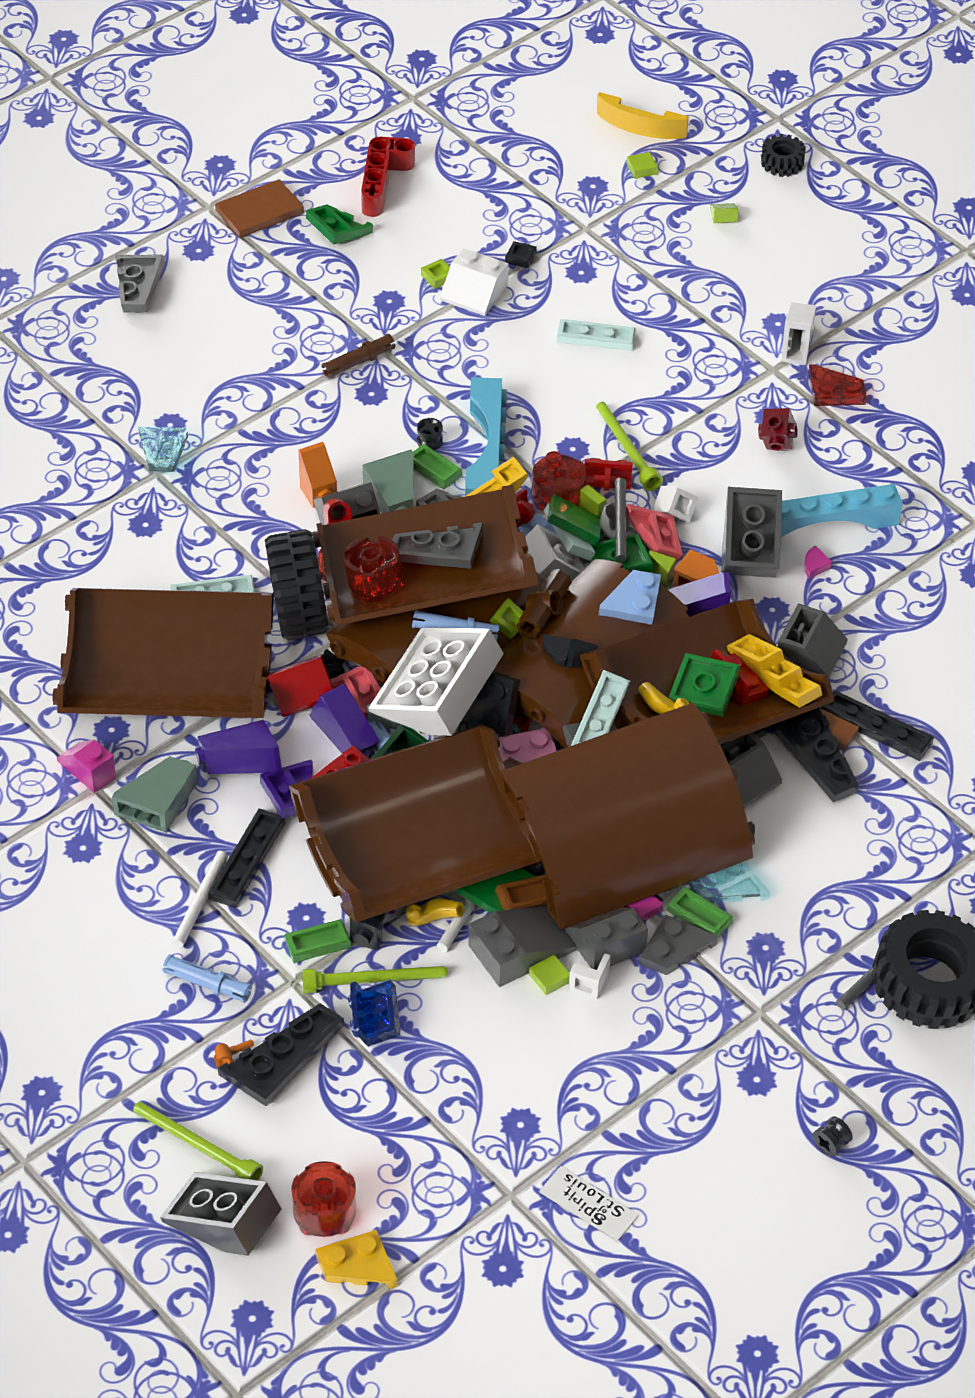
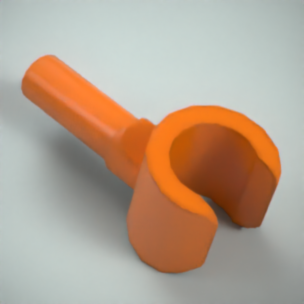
(224, 1053)

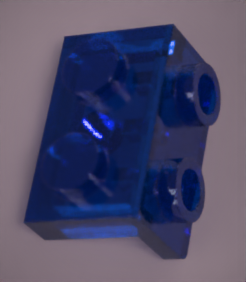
(374, 1012)

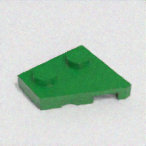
(337, 225)

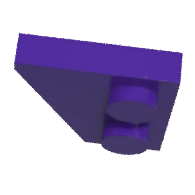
(277, 785)

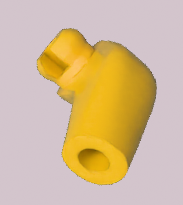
(657, 701)
(434, 910)

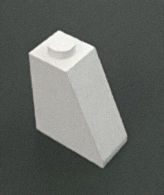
(798, 333)

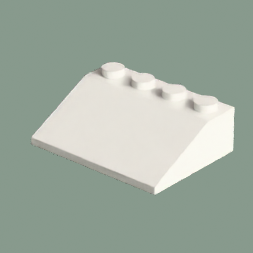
(438, 679)

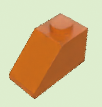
(316, 472)
(694, 567)

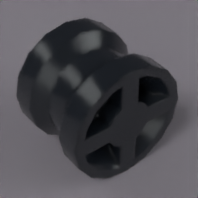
(430, 433)
(832, 1136)

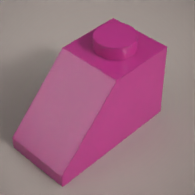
(89, 764)

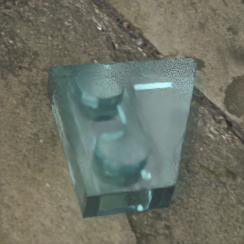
(163, 446)
(730, 885)

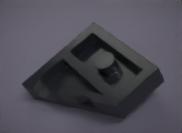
(495, 704)

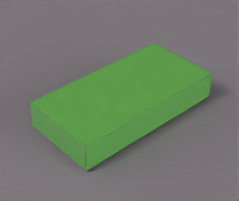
(435, 467)
(699, 912)
(317, 940)

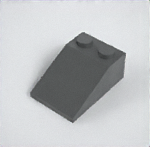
(752, 532)
(515, 940)
(223, 1211)

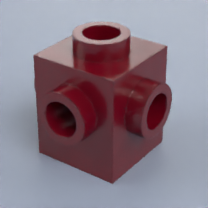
(778, 429)

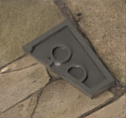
(138, 280)
(446, 548)

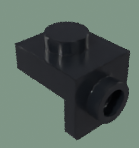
(367, 932)

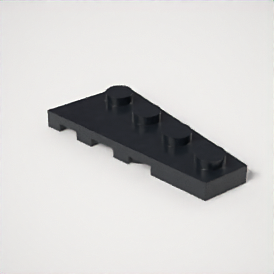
(818, 752)
(283, 1055)

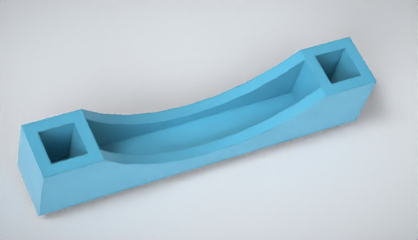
(486, 408)
(867, 506)

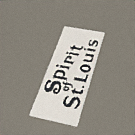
(588, 1203)

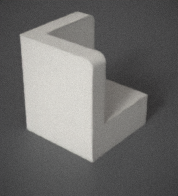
(676, 502)
(588, 980)

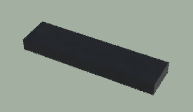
(880, 726)
(246, 858)

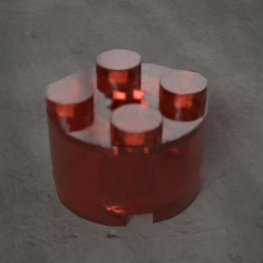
(557, 476)
(373, 567)
(324, 1199)

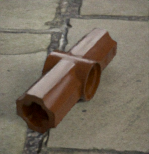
(544, 603)

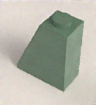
(391, 481)
(157, 794)

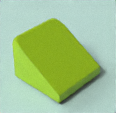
(724, 212)
(664, 566)

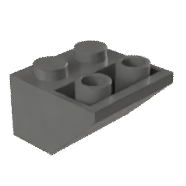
(359, 497)
(812, 640)
(753, 766)

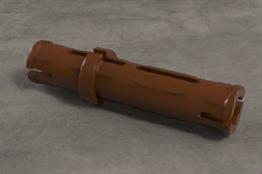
(367, 351)

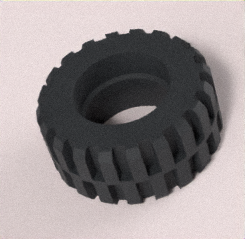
(296, 584)
(911, 993)

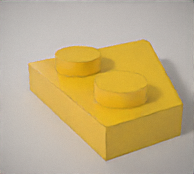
(357, 1261)

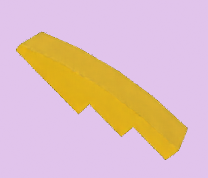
(775, 671)

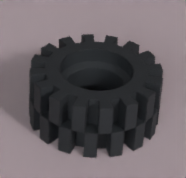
(773, 152)

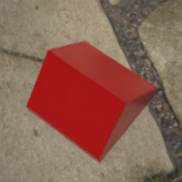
(300, 684)

